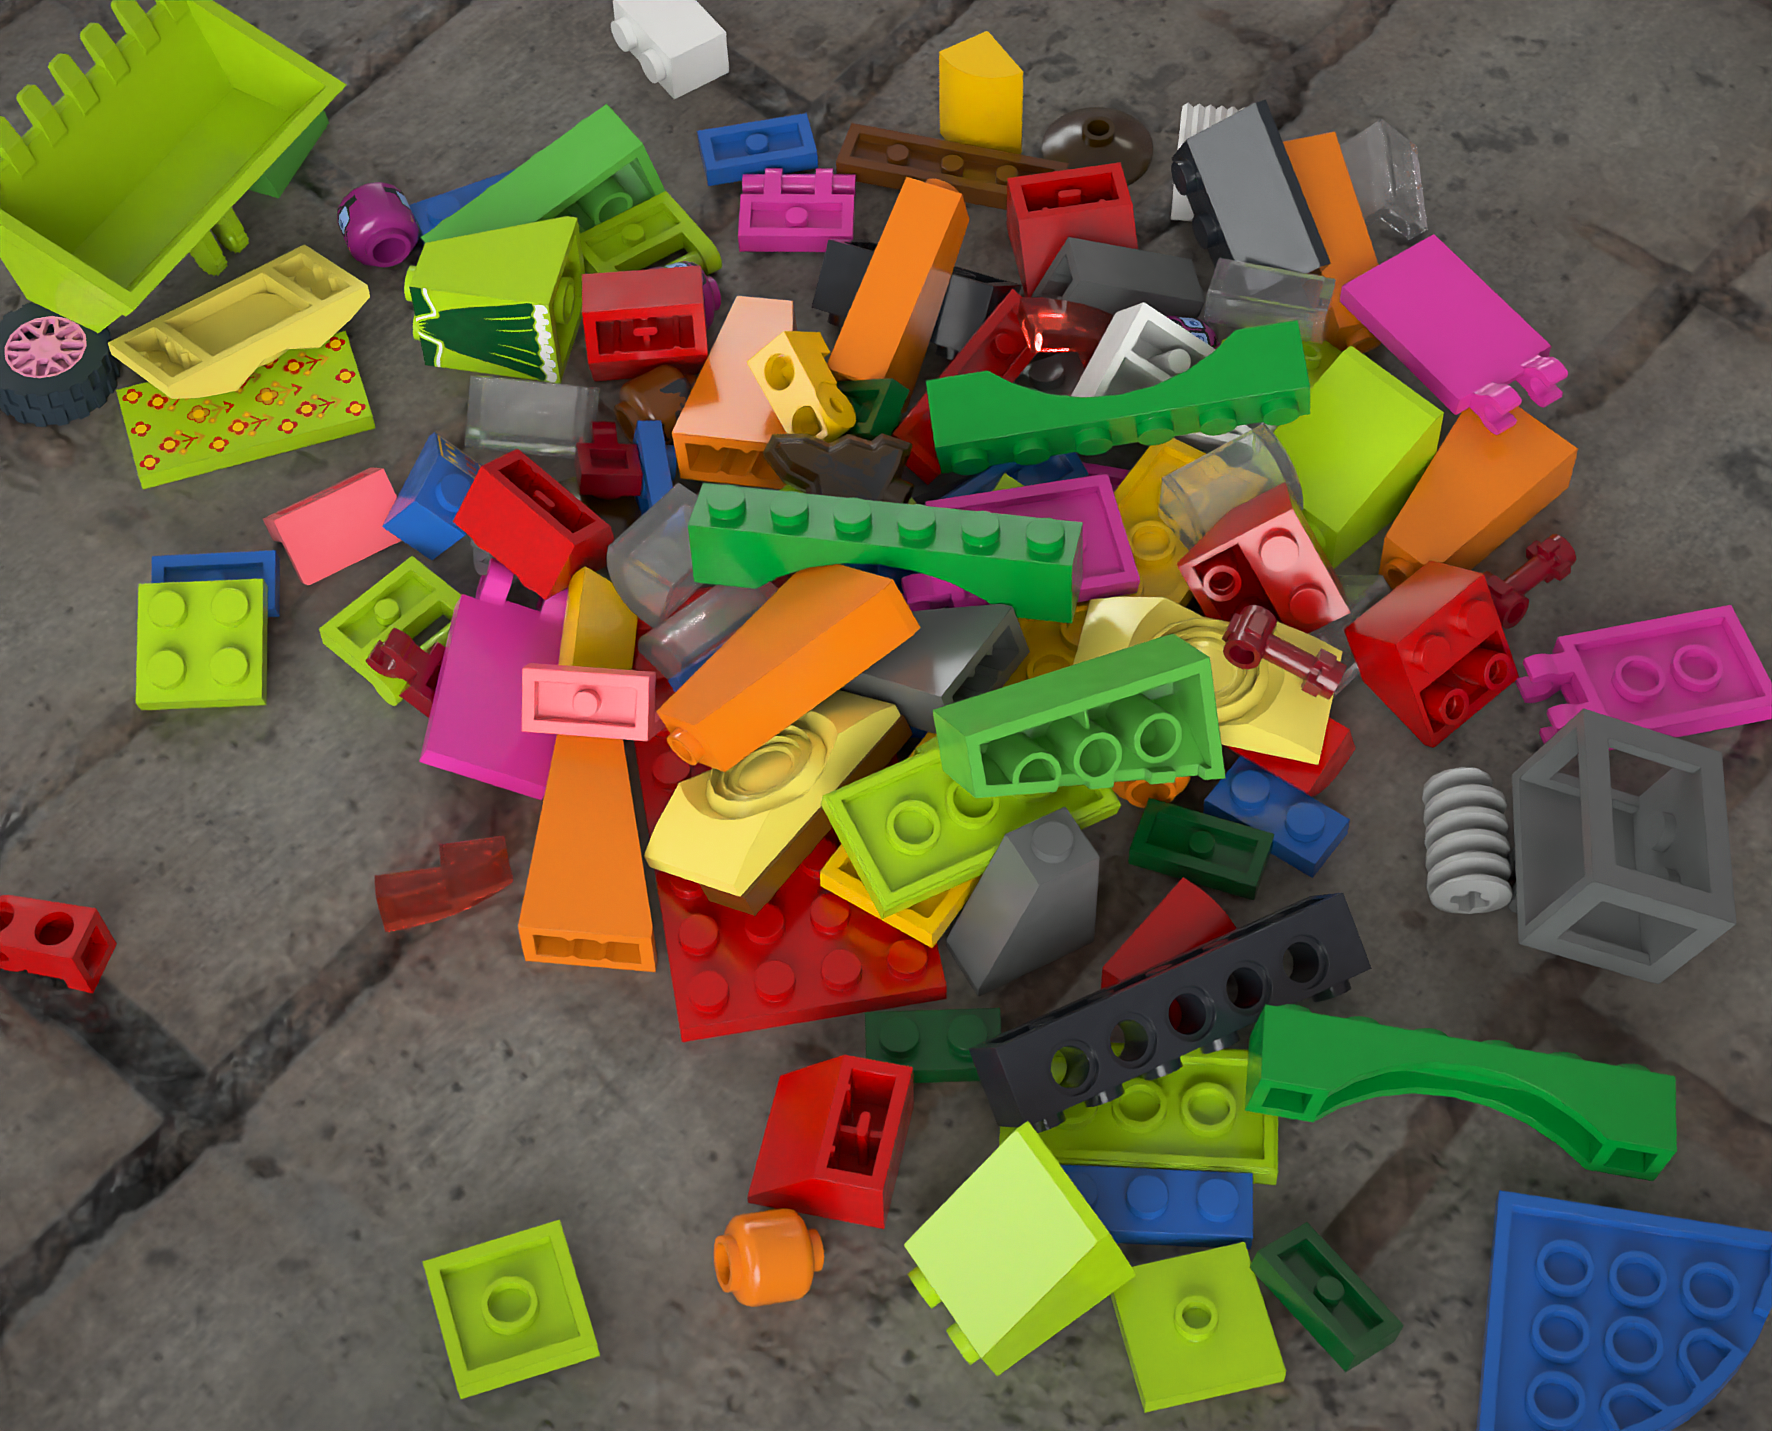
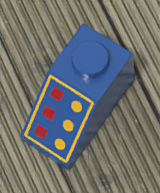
(432, 498)

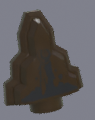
(844, 467)

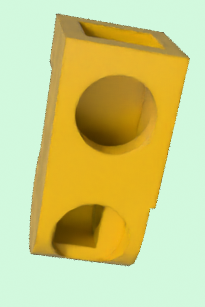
(802, 386)

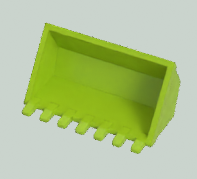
(146, 154)

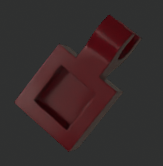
(605, 466)
(405, 660)

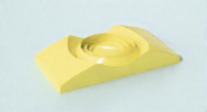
(242, 325)
(1255, 707)
(736, 821)

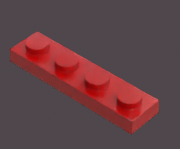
(995, 348)

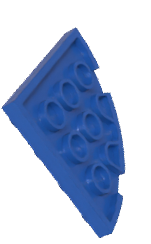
(1614, 1315)

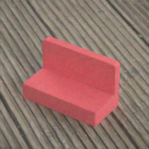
(336, 525)
(589, 702)

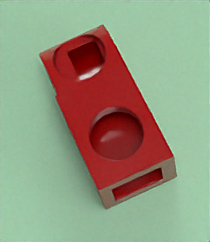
(54, 940)

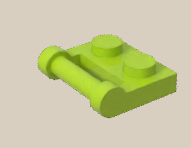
(645, 236)
(404, 600)

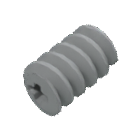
(1466, 842)

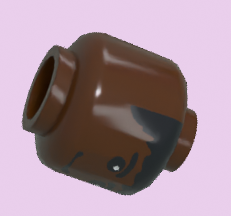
(652, 397)

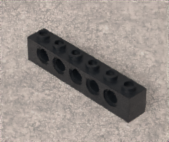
(1018, 1062)

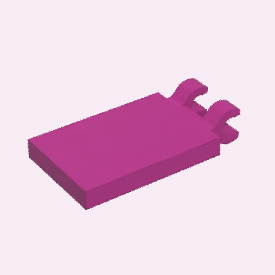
(1454, 333)
(1107, 556)
(1658, 673)
(479, 688)

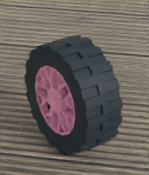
(53, 367)

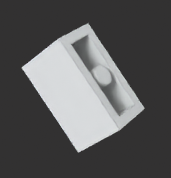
(672, 41)

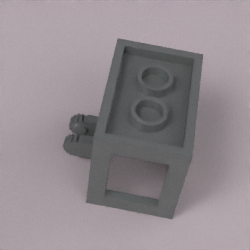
(1615, 872)

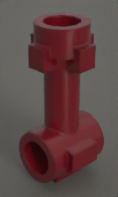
(1545, 562)
(1252, 638)

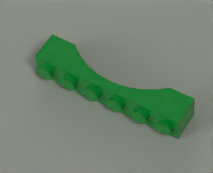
(1245, 381)
(1006, 559)
(1597, 1112)

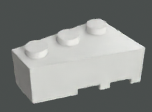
(1143, 351)

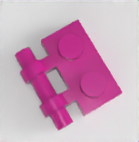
(795, 210)

